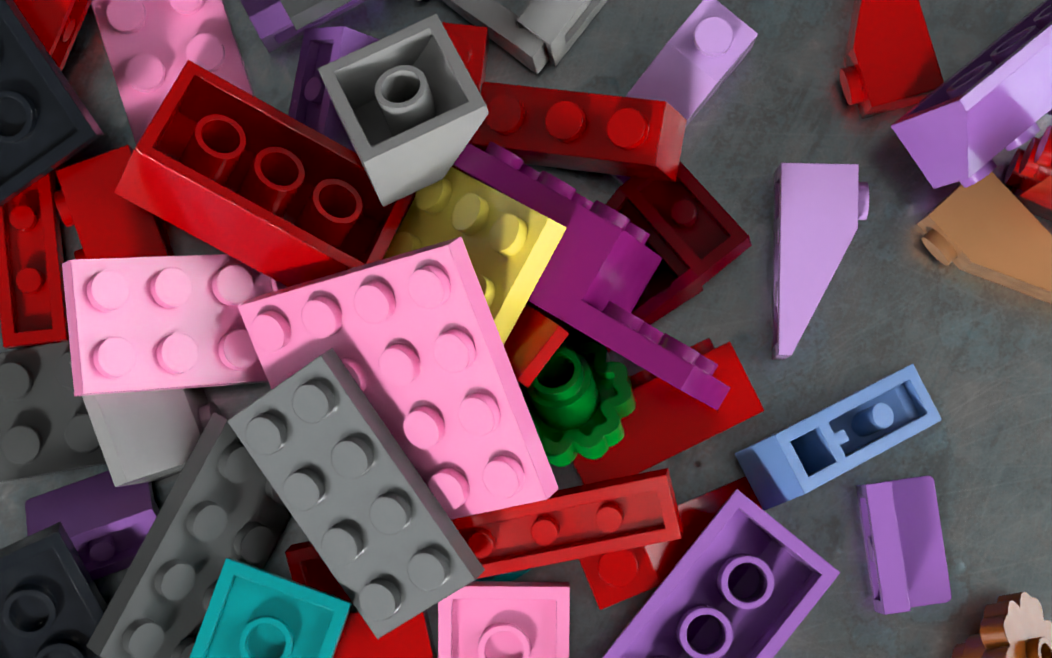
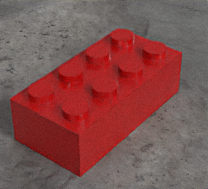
(257, 183)

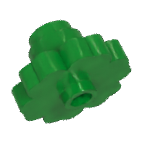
(579, 401)

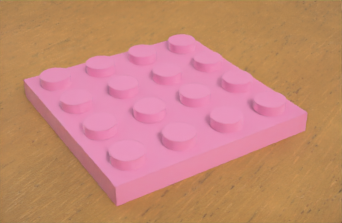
(428, 364)

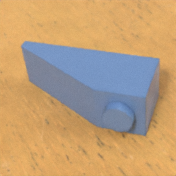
(837, 438)

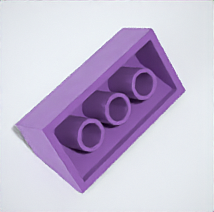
(984, 105)
(731, 591)

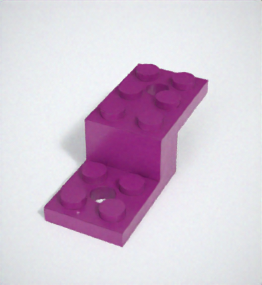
(596, 272)

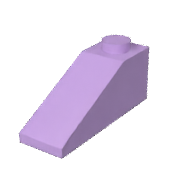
(695, 61)
(812, 228)

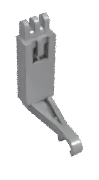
(544, 29)

